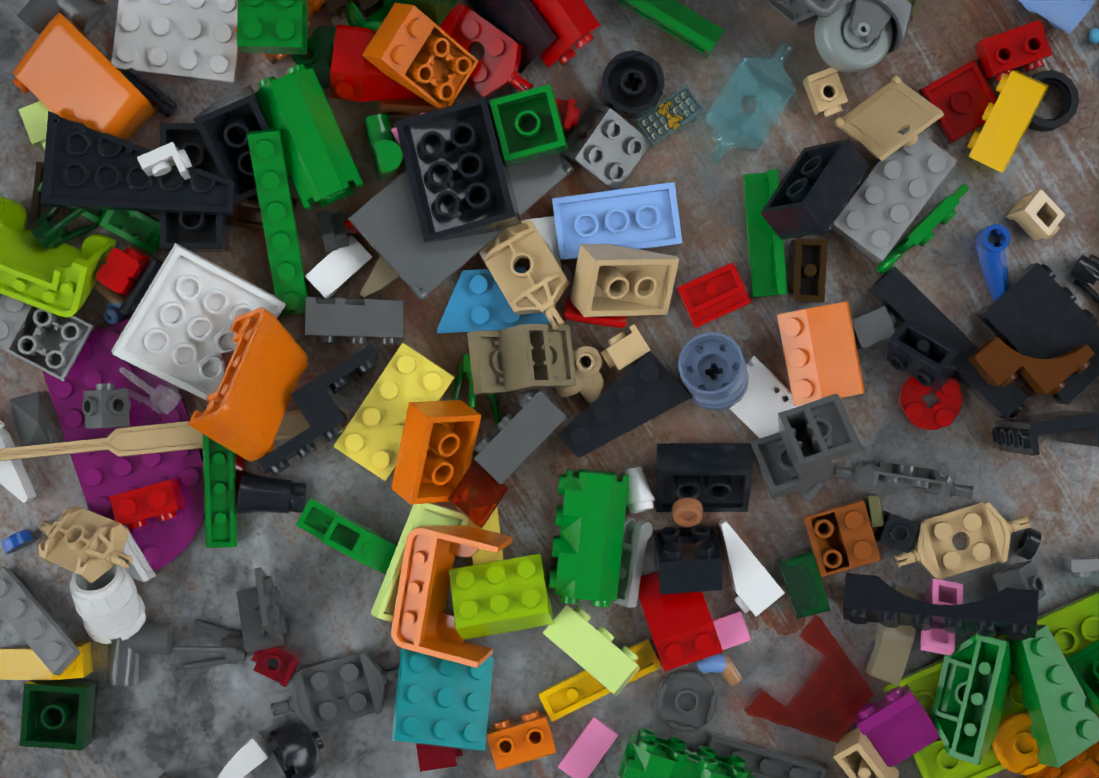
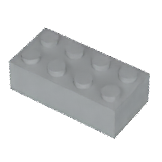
(892, 197)

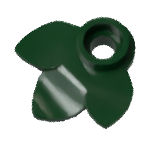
(322, 44)

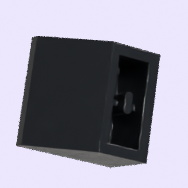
(688, 559)

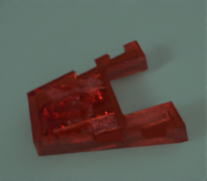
(827, 698)

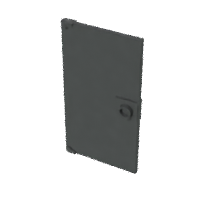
(395, 232)

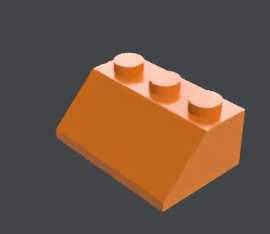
(820, 353)

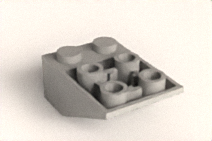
(41, 336)

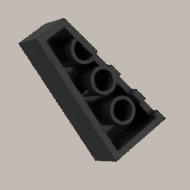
(629, 402)

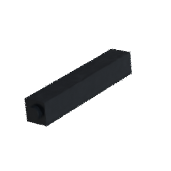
(909, 303)

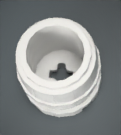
(108, 605)

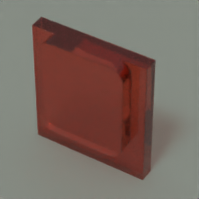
(477, 494)

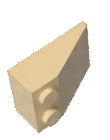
(622, 281)

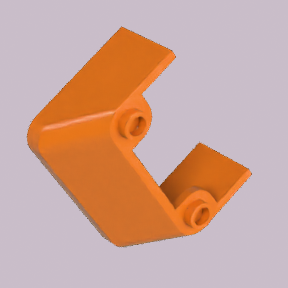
(424, 586)

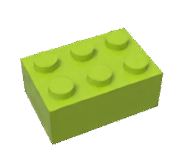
(501, 596)

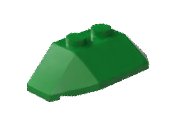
(972, 696)

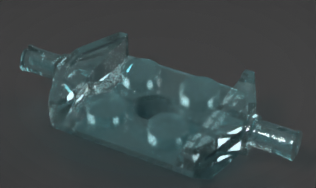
(754, 78)

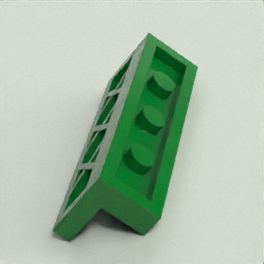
(677, 22)
(764, 244)

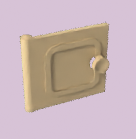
(885, 114)

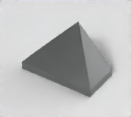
(31, 420)

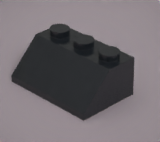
(225, 133)
(709, 472)

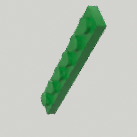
(278, 219)

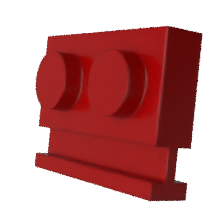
(713, 295)

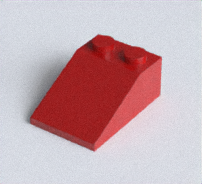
(678, 624)

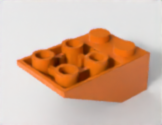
(420, 56)

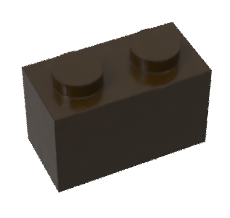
(807, 270)

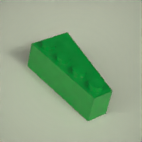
(1054, 699)

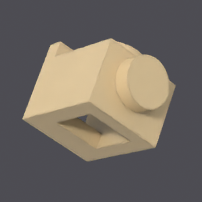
(814, 88)
(1037, 215)
(625, 348)

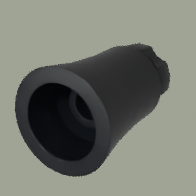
(270, 494)

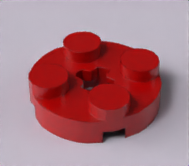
(940, 414)

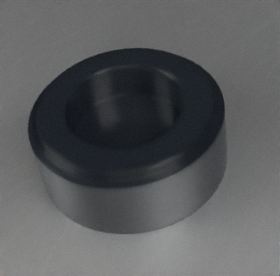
(1028, 543)

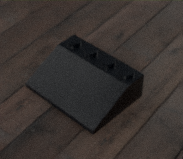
(458, 171)

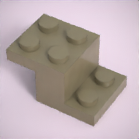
(521, 359)

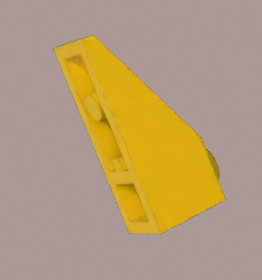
(24, 664)

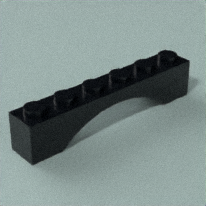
(1005, 613)

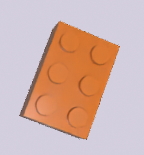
(434, 450)

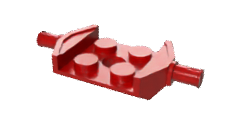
(501, 56)

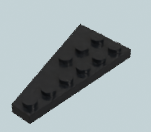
(104, 173)

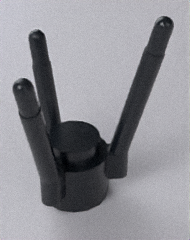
(1086, 271)

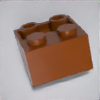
(841, 537)

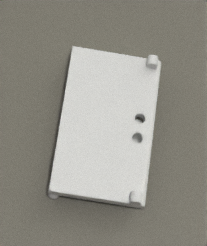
(762, 400)

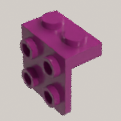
(897, 725)

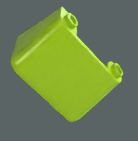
(44, 278)

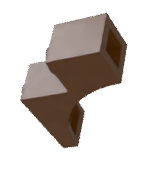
(999, 365)

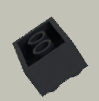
(815, 189)

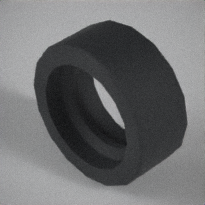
(1070, 97)

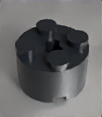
(641, 70)

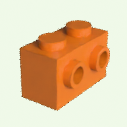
(520, 739)

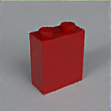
(571, 24)

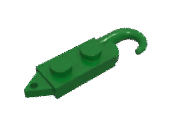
(922, 231)

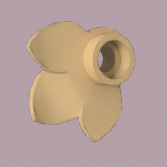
(588, 379)

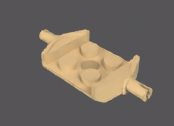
(538, 287)
(986, 543)
(94, 552)

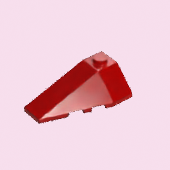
(354, 76)

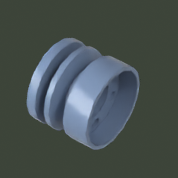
(709, 355)

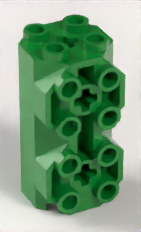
(311, 137)
(589, 536)
(663, 758)

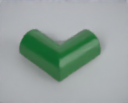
(384, 150)

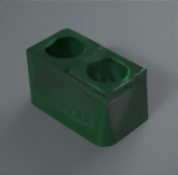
(803, 583)

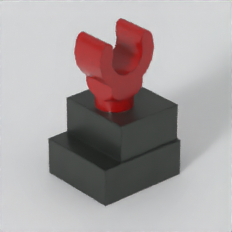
(334, 230)

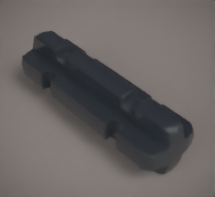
(154, 95)

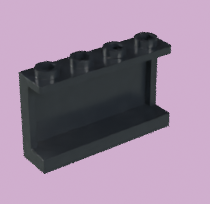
(1043, 323)
(1022, 432)

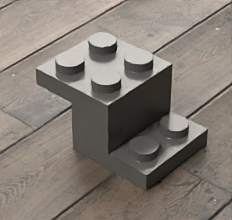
(805, 446)

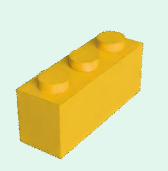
(1007, 120)

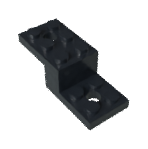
(319, 410)

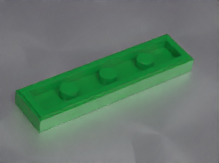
(219, 495)

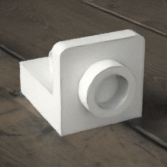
(163, 158)

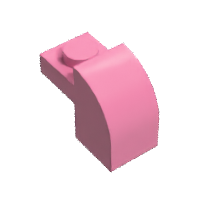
(941, 593)

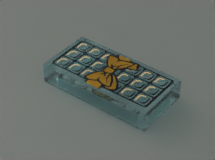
(670, 115)

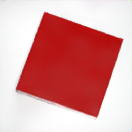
(962, 98)

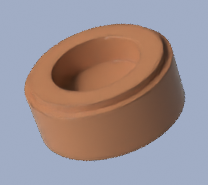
(687, 512)

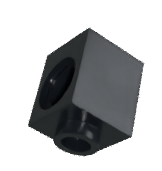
(896, 532)

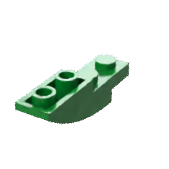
(347, 535)

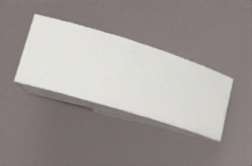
(247, 758)

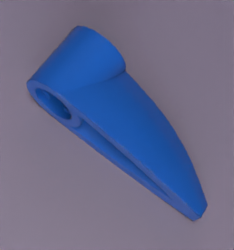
(994, 259)

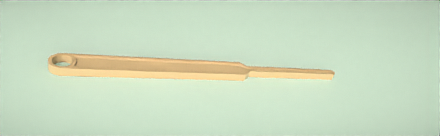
(149, 439)

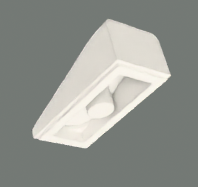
(338, 268)

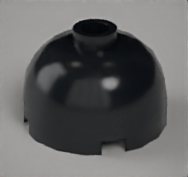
(296, 750)

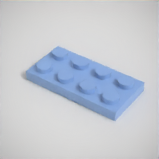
(621, 217)

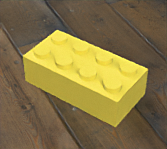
(378, 424)

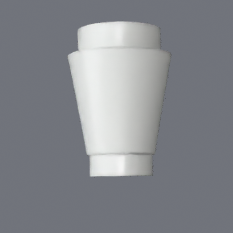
(639, 493)

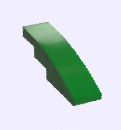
(130, 225)

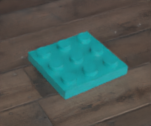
(442, 702)

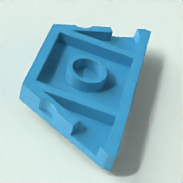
(481, 306)

